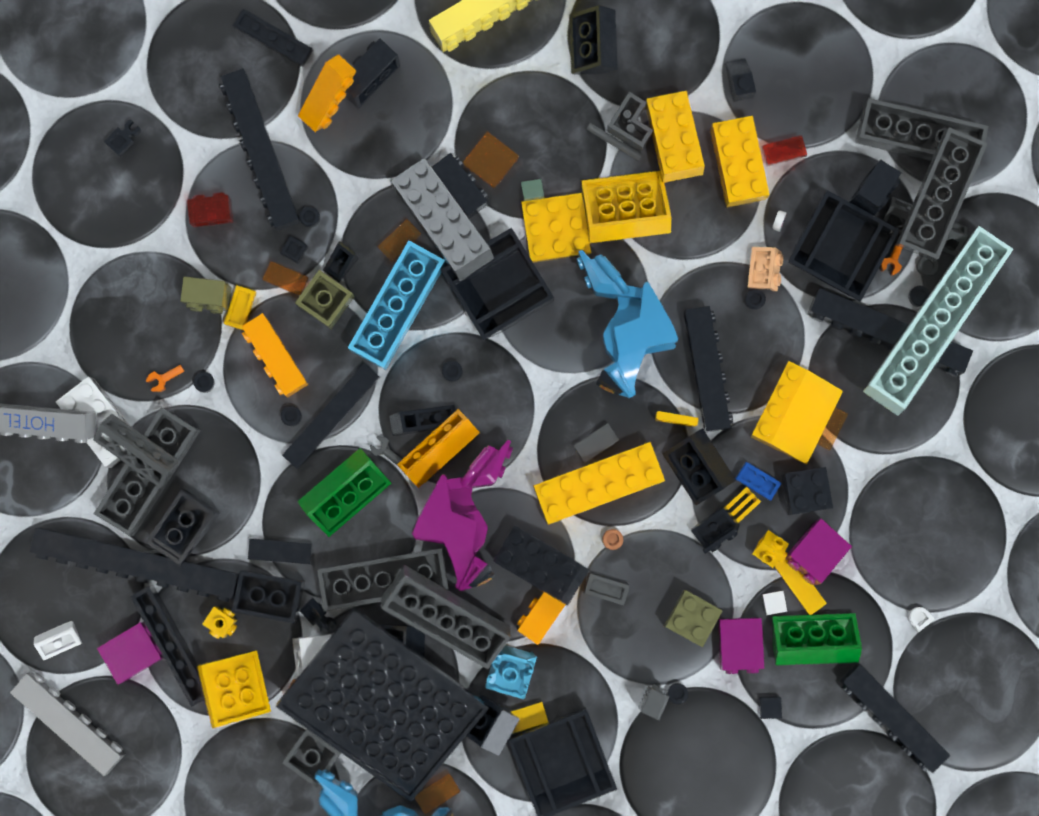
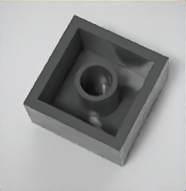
(310, 755)

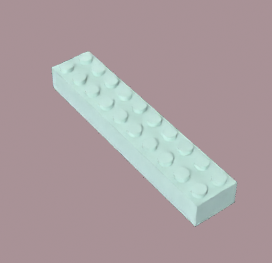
(938, 321)

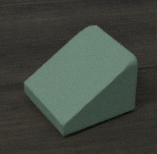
(532, 190)

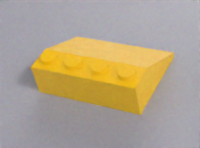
(626, 206)
(797, 413)

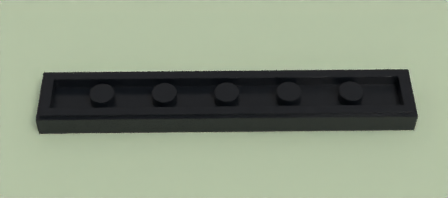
(331, 416)

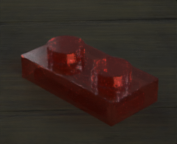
(784, 150)

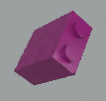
(817, 552)
(740, 645)
(130, 653)

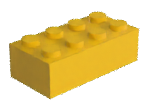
(674, 136)
(739, 161)

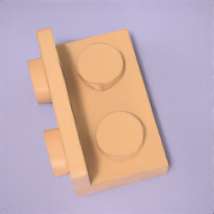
(765, 268)

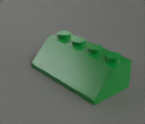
(344, 492)
(816, 639)

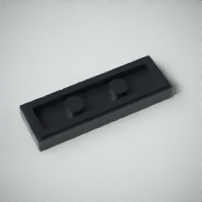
(280, 551)

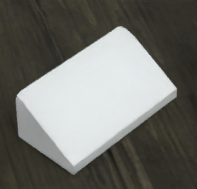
(57, 640)

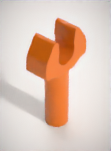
(893, 260)
(163, 378)

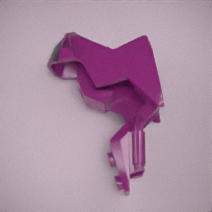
(457, 523)

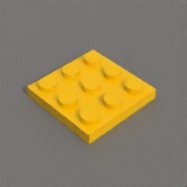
(556, 227)
(234, 689)

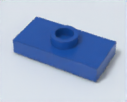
(758, 481)

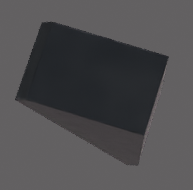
(340, 262)

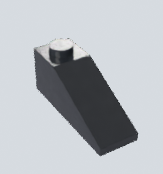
(419, 420)

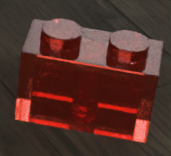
(210, 210)

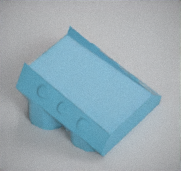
(511, 672)

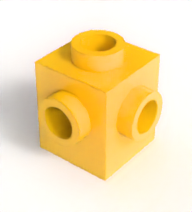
(771, 549)
(213, 622)

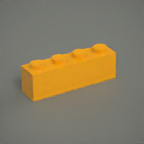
(327, 93)
(275, 356)
(438, 448)
(540, 618)

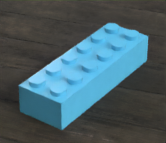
(397, 305)

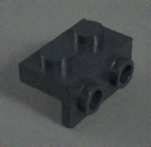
(716, 529)

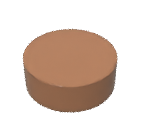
(612, 539)

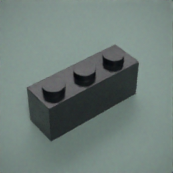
(461, 185)

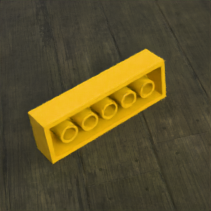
(599, 483)

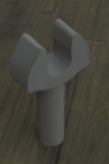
(385, 450)

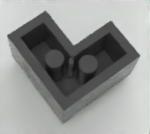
(626, 124)

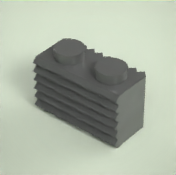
(654, 701)

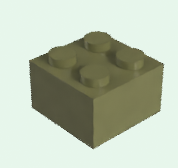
(206, 294)
(325, 299)
(693, 618)

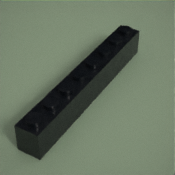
(260, 150)
(878, 328)

